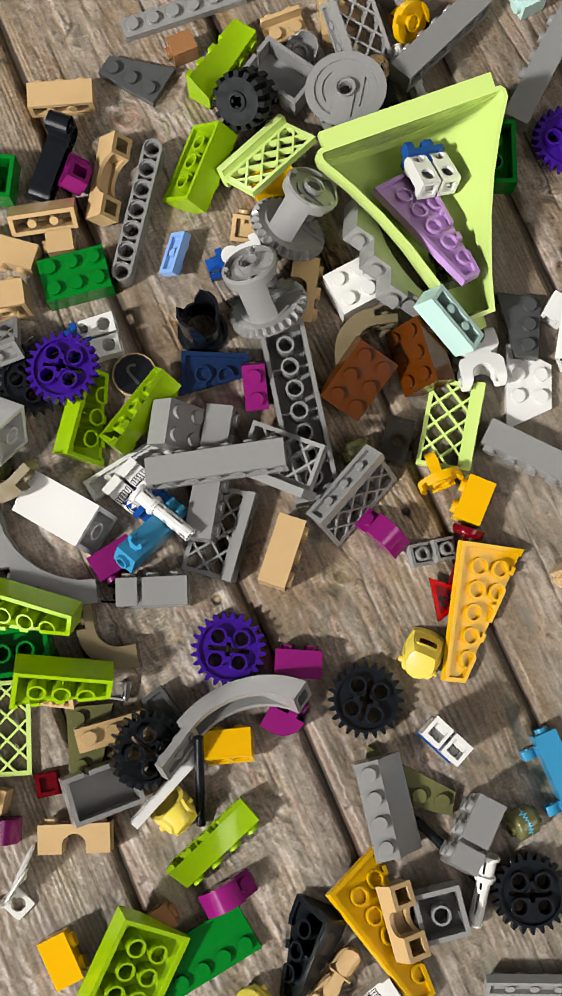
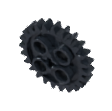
(21, 392)
(386, 705)
(132, 768)
(529, 915)

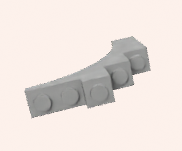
(376, 260)
(28, 573)

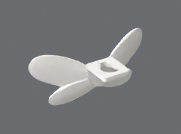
(16, 891)

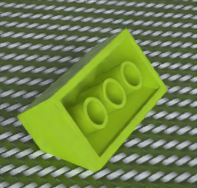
(196, 172)

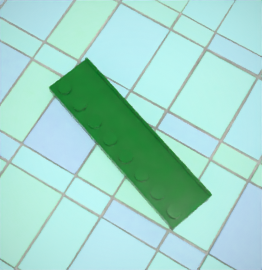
(212, 950)

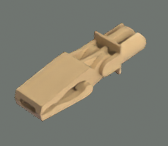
(341, 970)

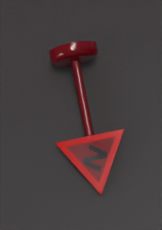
(442, 591)

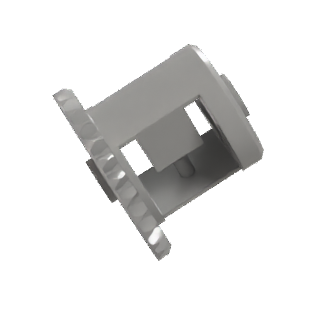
(328, 90)
(290, 222)
(264, 302)

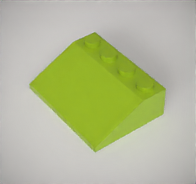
(134, 957)

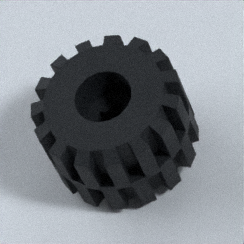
(244, 98)

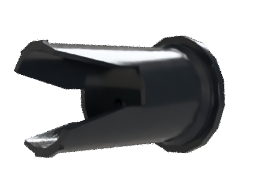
(190, 337)

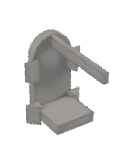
(126, 693)

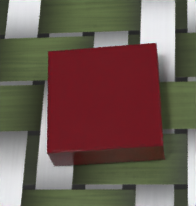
(47, 783)

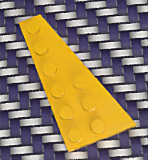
(476, 595)
(359, 906)

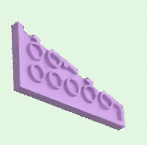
(430, 225)

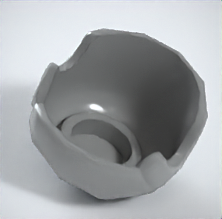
(304, 44)

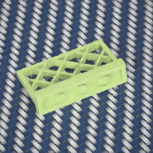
(259, 148)
(470, 431)
(28, 757)

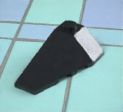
(313, 938)

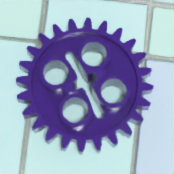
(549, 127)
(68, 349)
(231, 627)

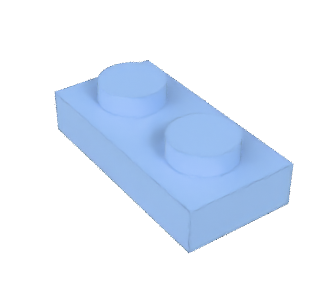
(175, 254)

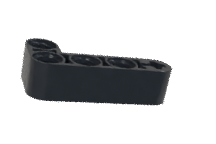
(59, 143)

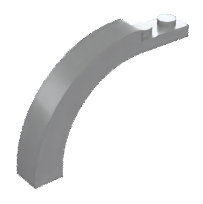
(225, 701)

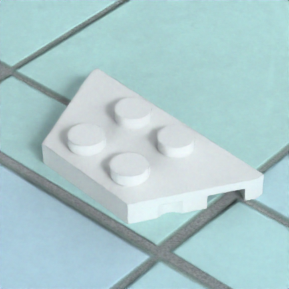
(526, 389)

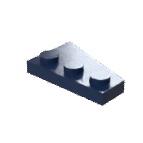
(209, 369)

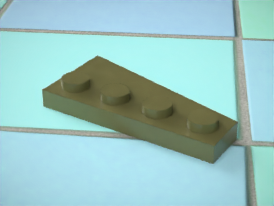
(80, 716)
(424, 791)

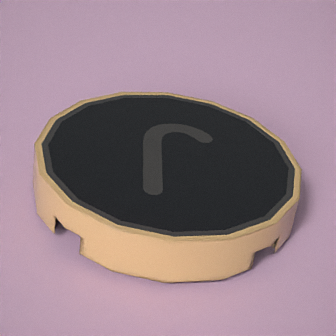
(130, 372)

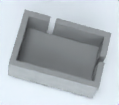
(286, 70)
(153, 590)
(97, 794)
(471, 830)

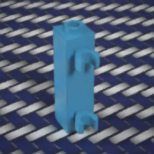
(147, 539)
(548, 748)

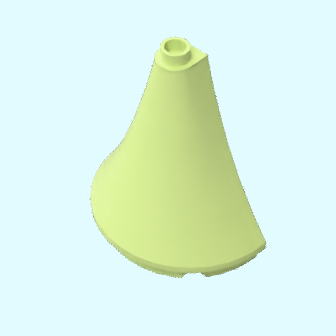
(468, 125)

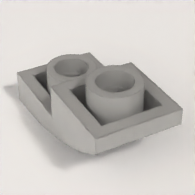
(431, 552)

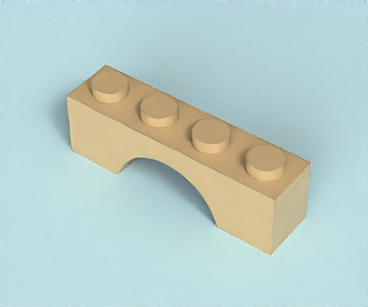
(111, 156)

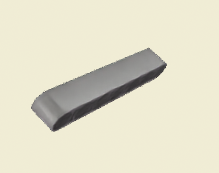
(138, 203)

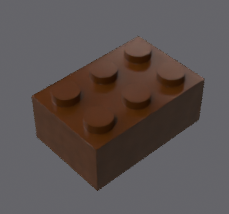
(419, 357)
(357, 378)

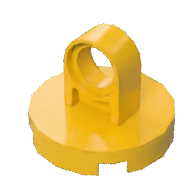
(408, 20)
(439, 478)

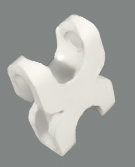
(481, 361)

